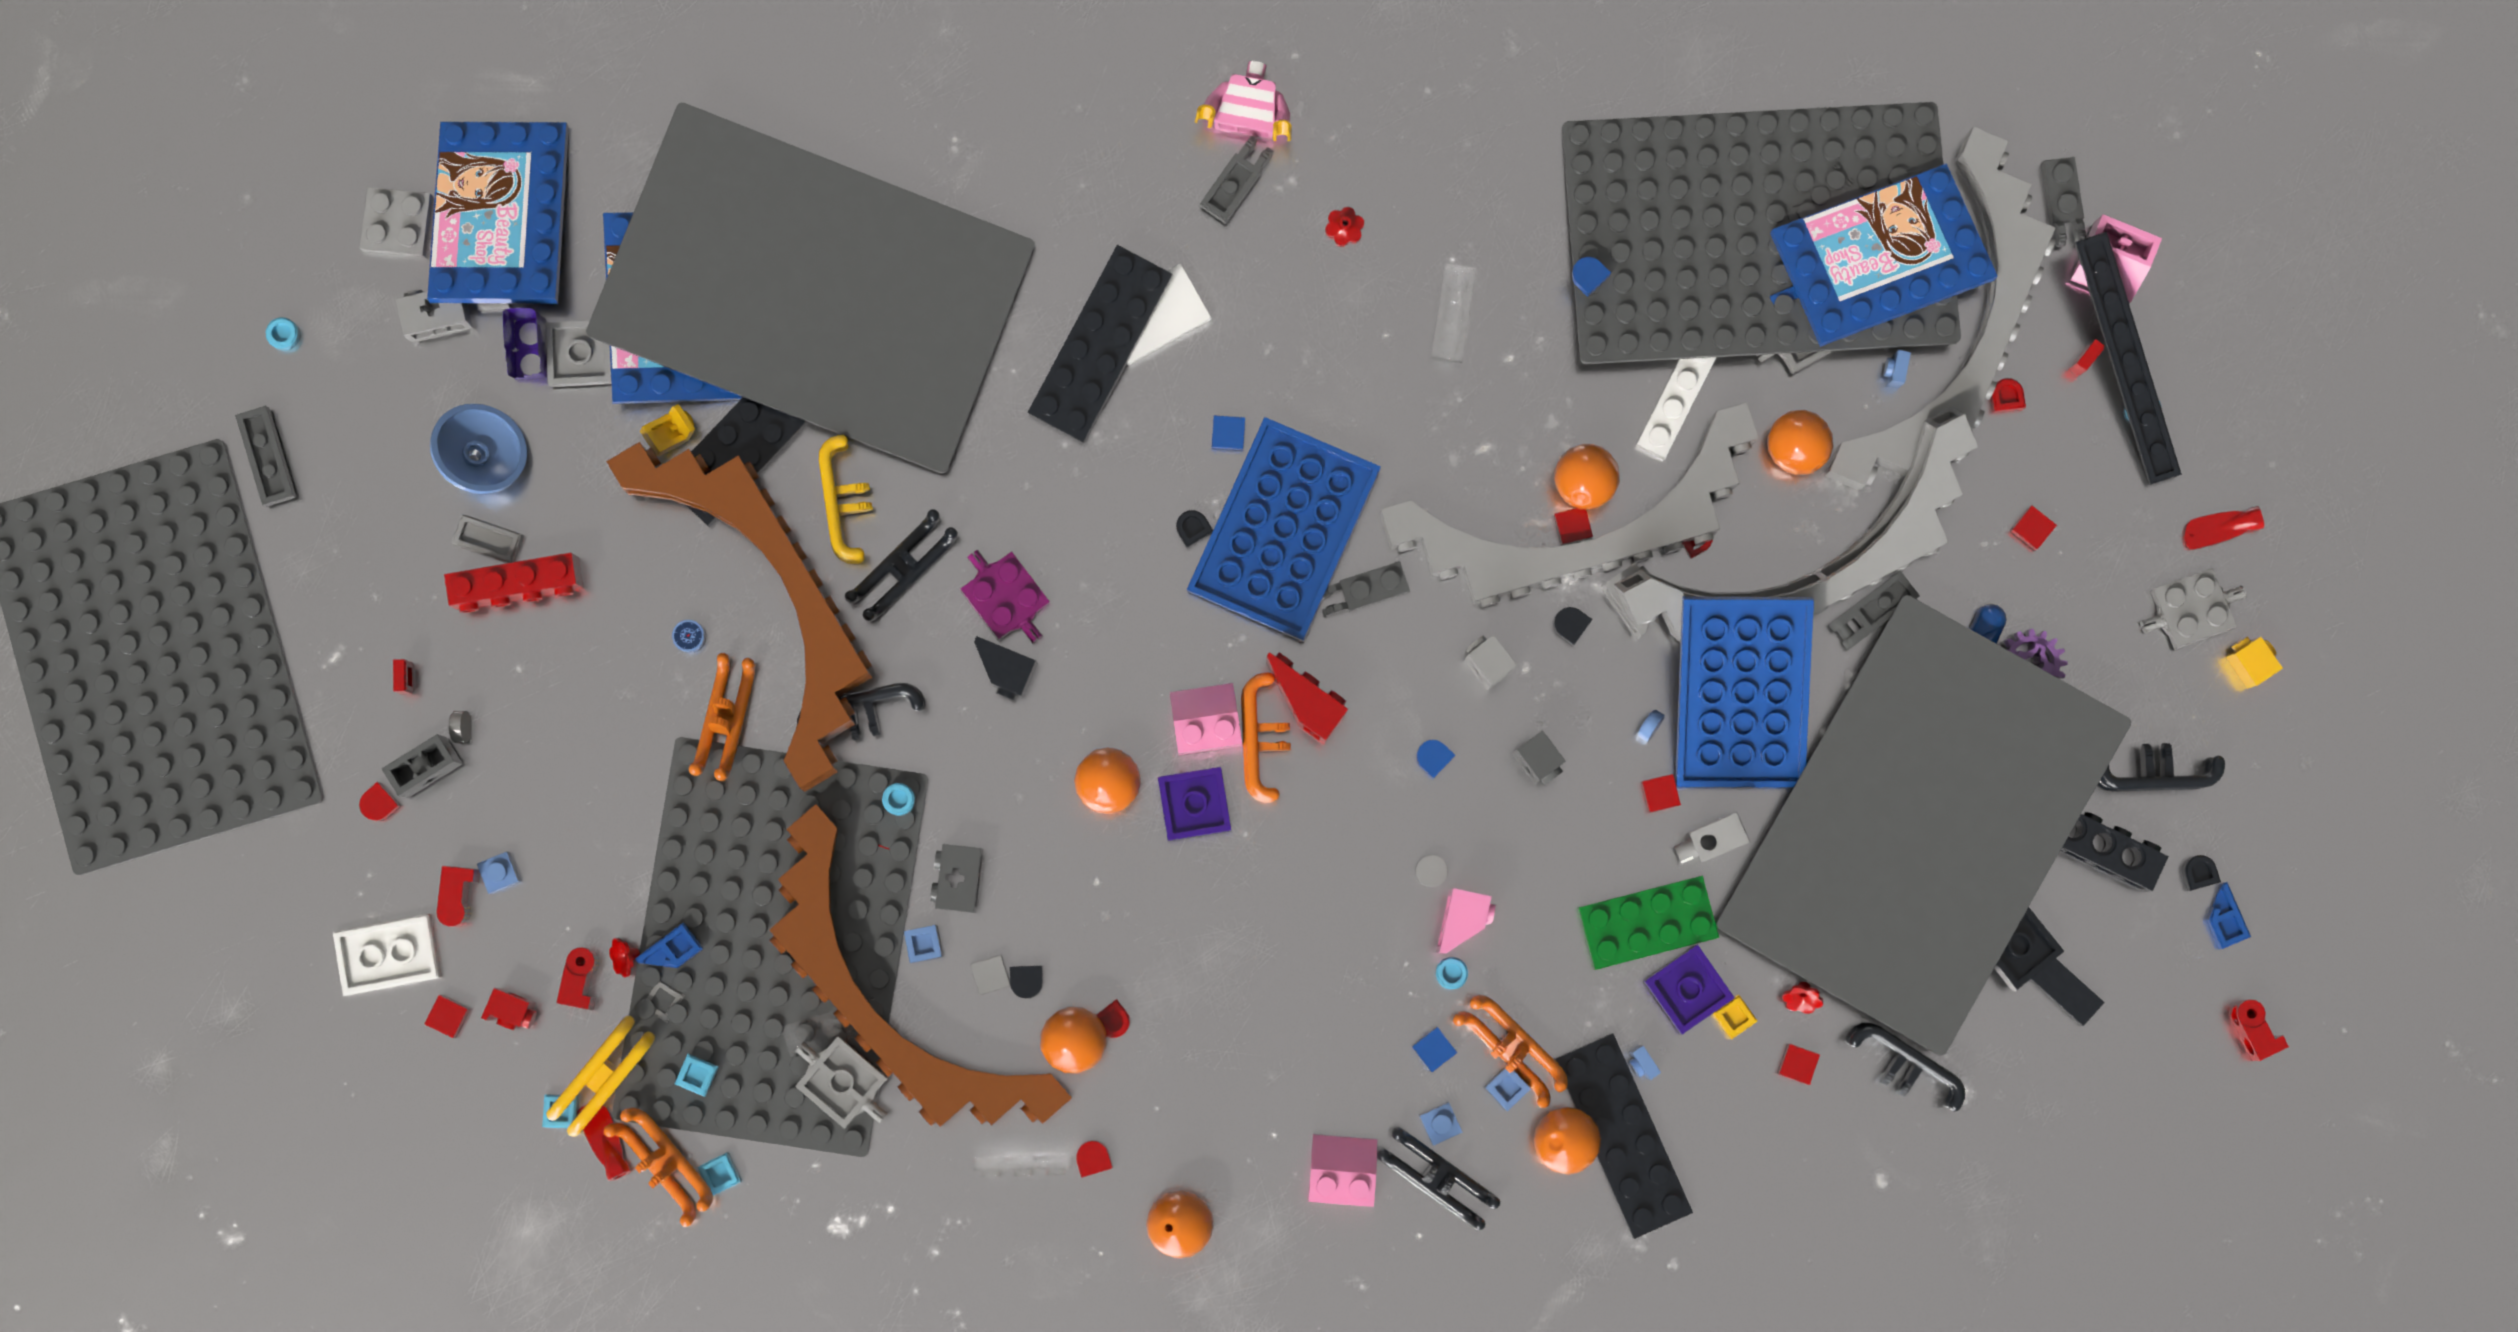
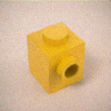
(2254, 661)

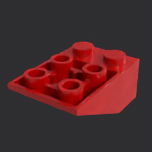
(1310, 706)

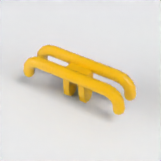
(834, 510)
(601, 1076)

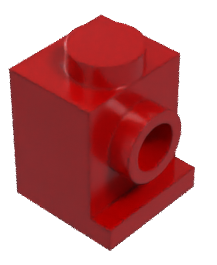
(509, 1009)

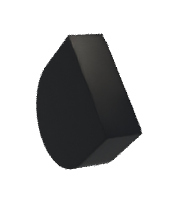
(1192, 527)
(1570, 624)
(2199, 872)
(1026, 980)

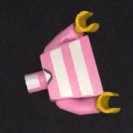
(1248, 106)

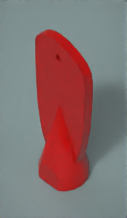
(2221, 527)
(607, 1149)

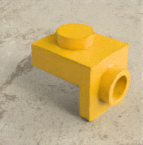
(669, 430)

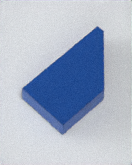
(2226, 919)
(672, 949)

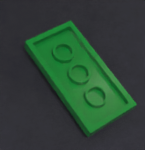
(1648, 922)

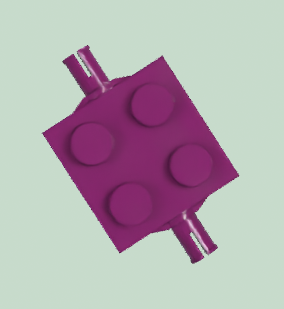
(1005, 596)

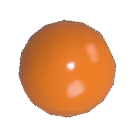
(1800, 442)
(1587, 476)
(1107, 780)
(1073, 1040)
(1567, 1140)
(1180, 1224)

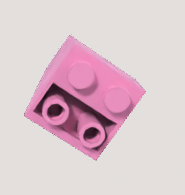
(2132, 250)

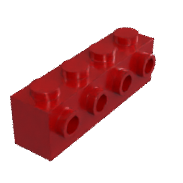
(514, 581)

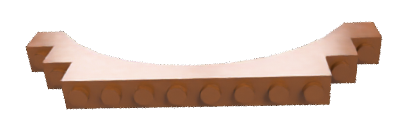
(830, 657)
(812, 942)

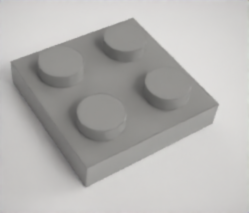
(396, 222)
(574, 356)

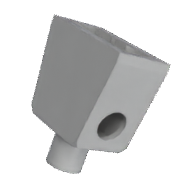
(1728, 834)

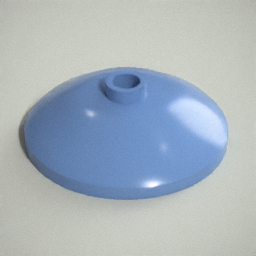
(482, 433)

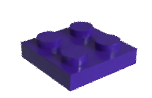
(1194, 803)
(1689, 989)

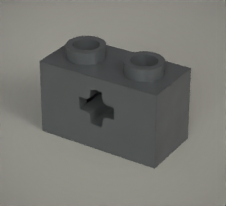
(1539, 759)
(422, 766)
(969, 863)

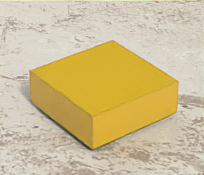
(1735, 1017)

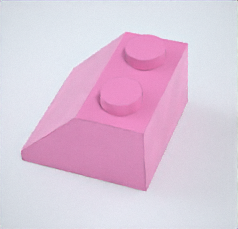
(1206, 719)
(1463, 918)
(1343, 1170)

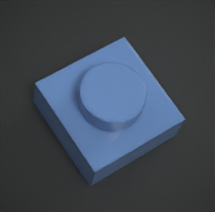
(1897, 368)
(498, 872)
(923, 944)
(1643, 1063)
(1507, 1088)
(1440, 1123)

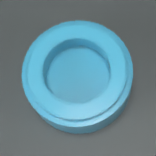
(283, 333)
(898, 799)
(1451, 973)

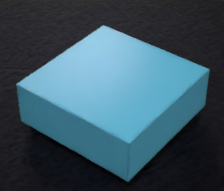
(696, 1075)
(565, 1118)
(720, 1173)

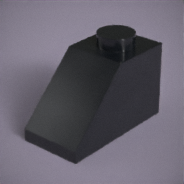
(1006, 668)

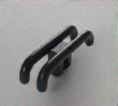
(902, 566)
(869, 696)
(2212, 773)
(1919, 1061)
(1438, 1178)

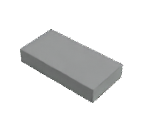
(487, 539)

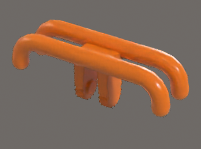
(724, 717)
(1250, 732)
(1514, 1047)
(663, 1162)

